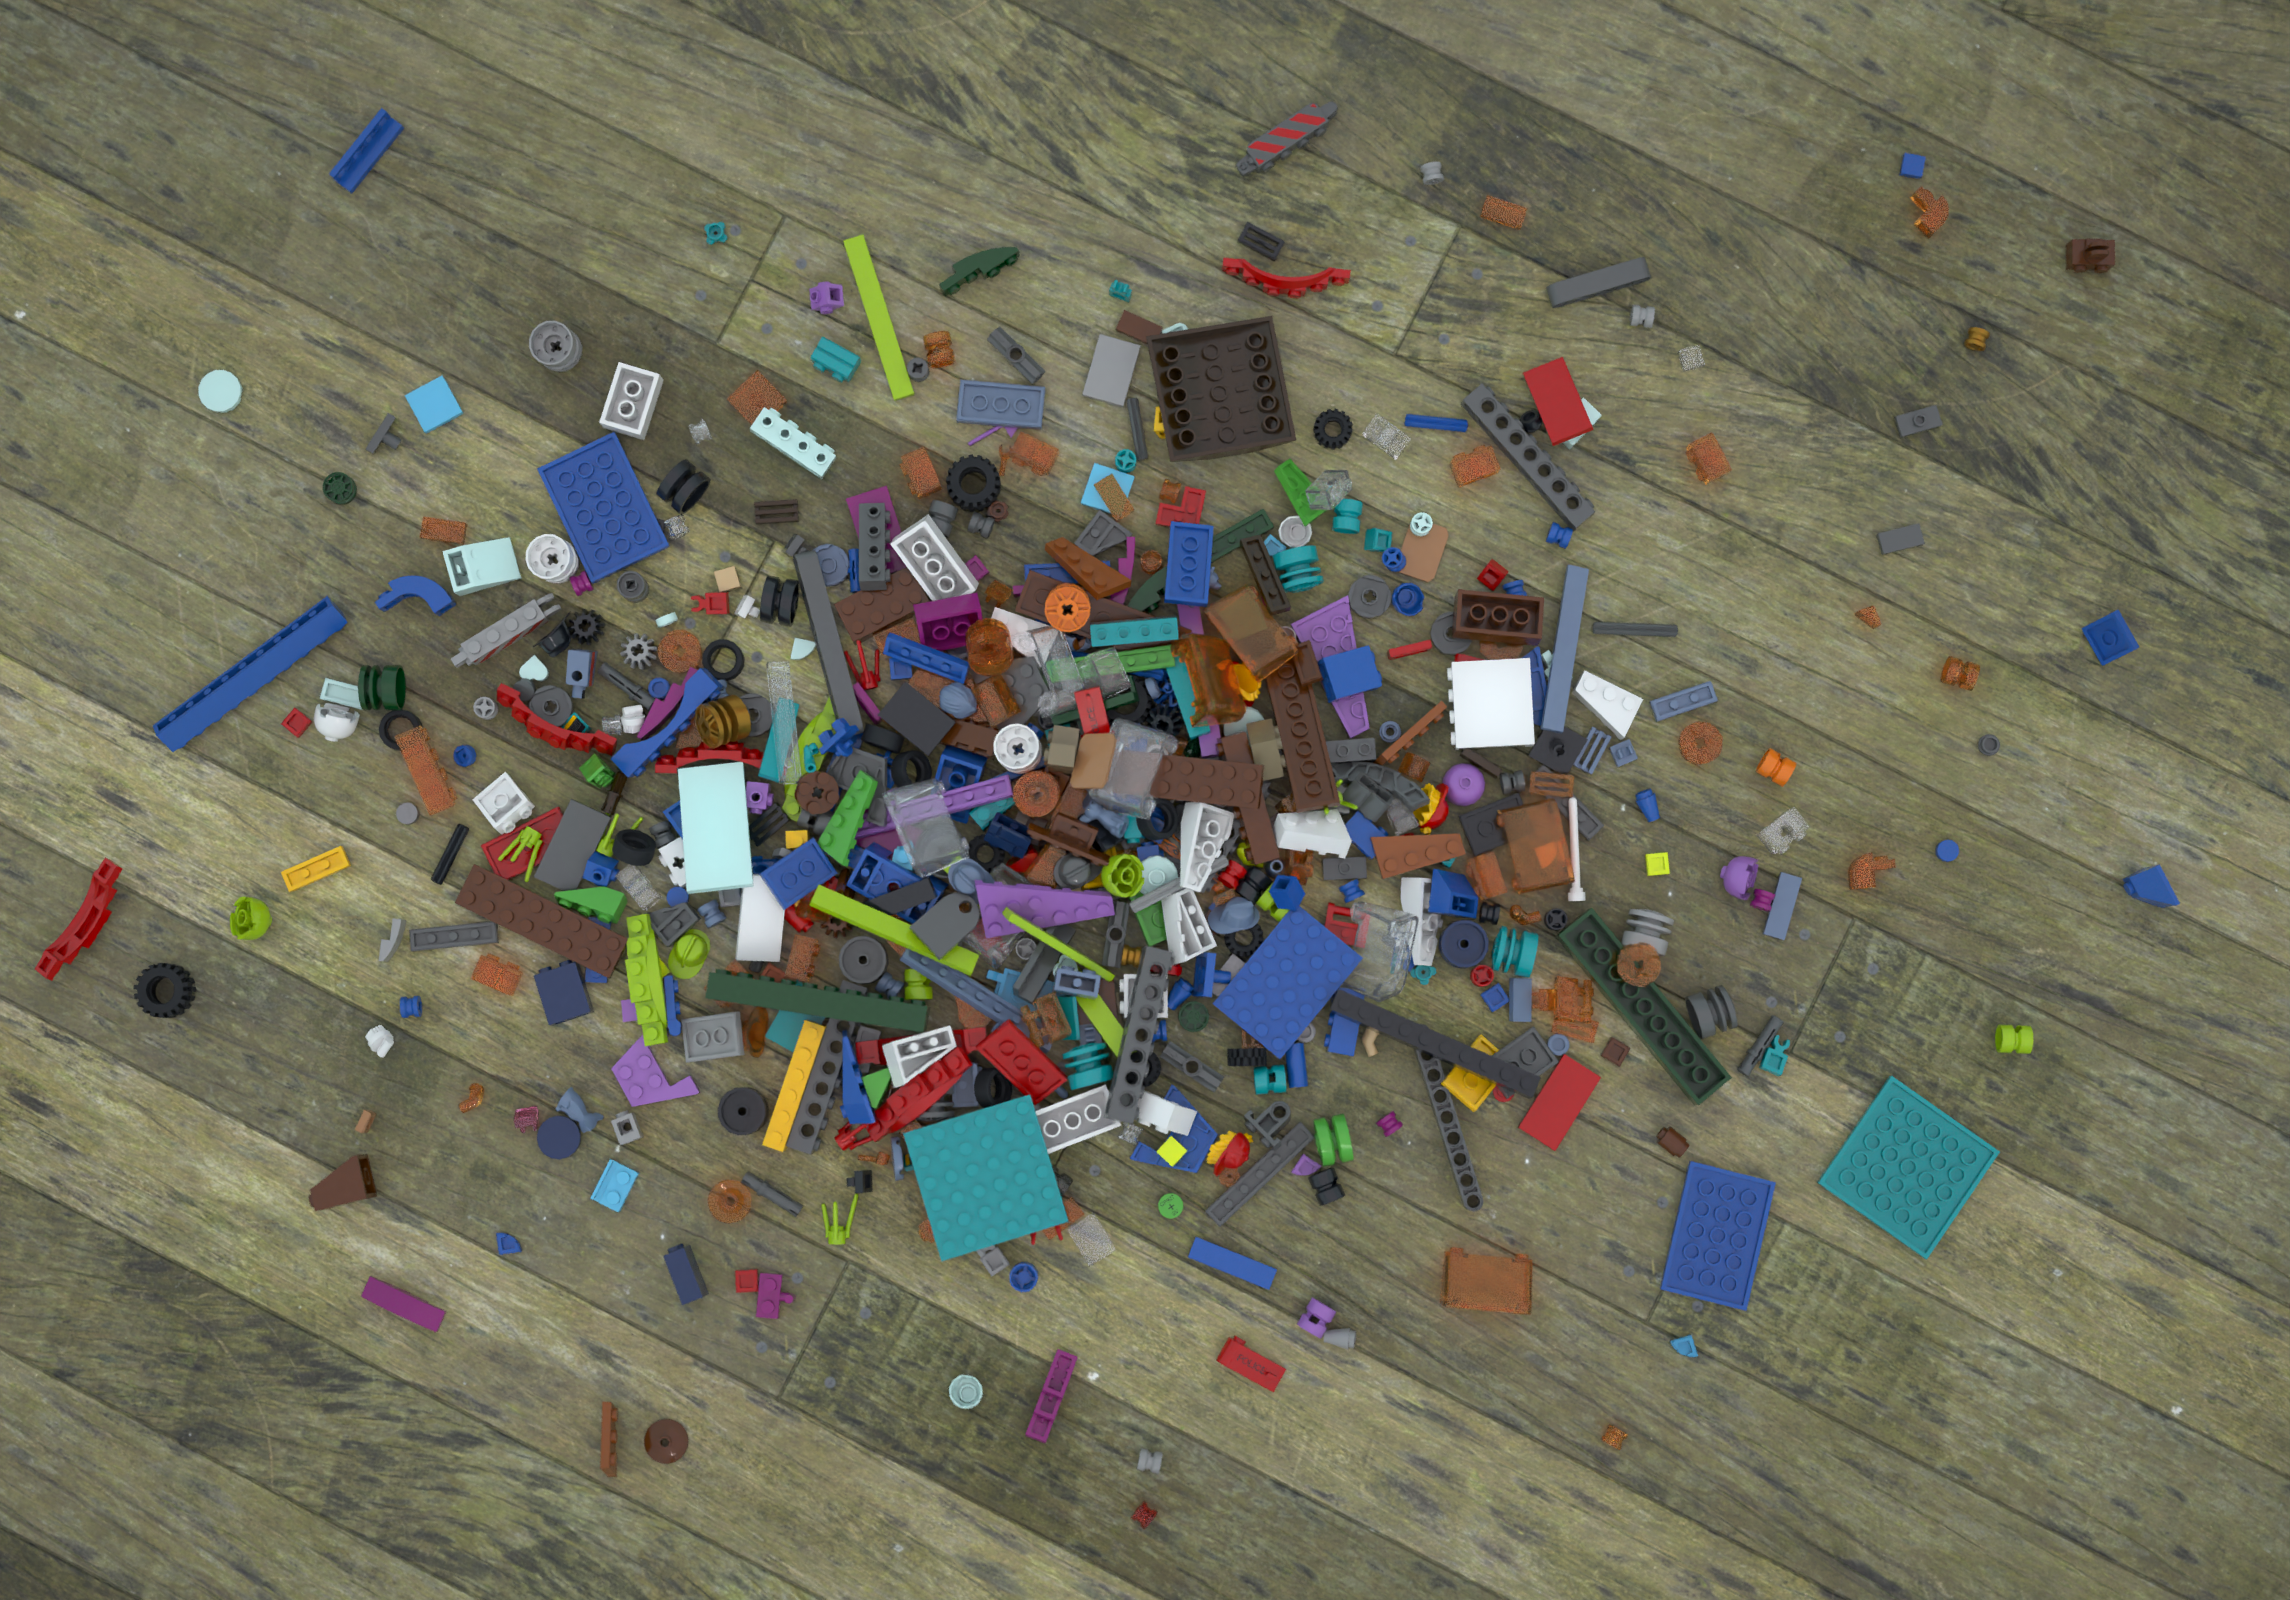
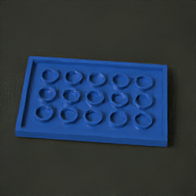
(603, 507)
(1287, 981)
(1717, 1235)

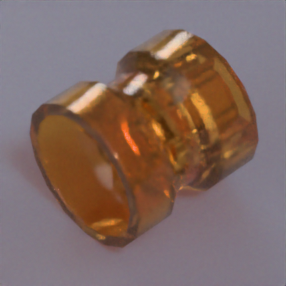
(1150, 558)

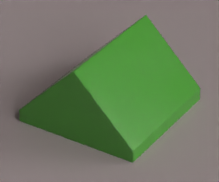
(877, 1086)

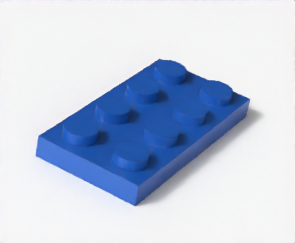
(1188, 564)

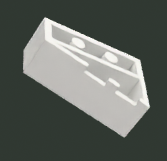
(1185, 926)

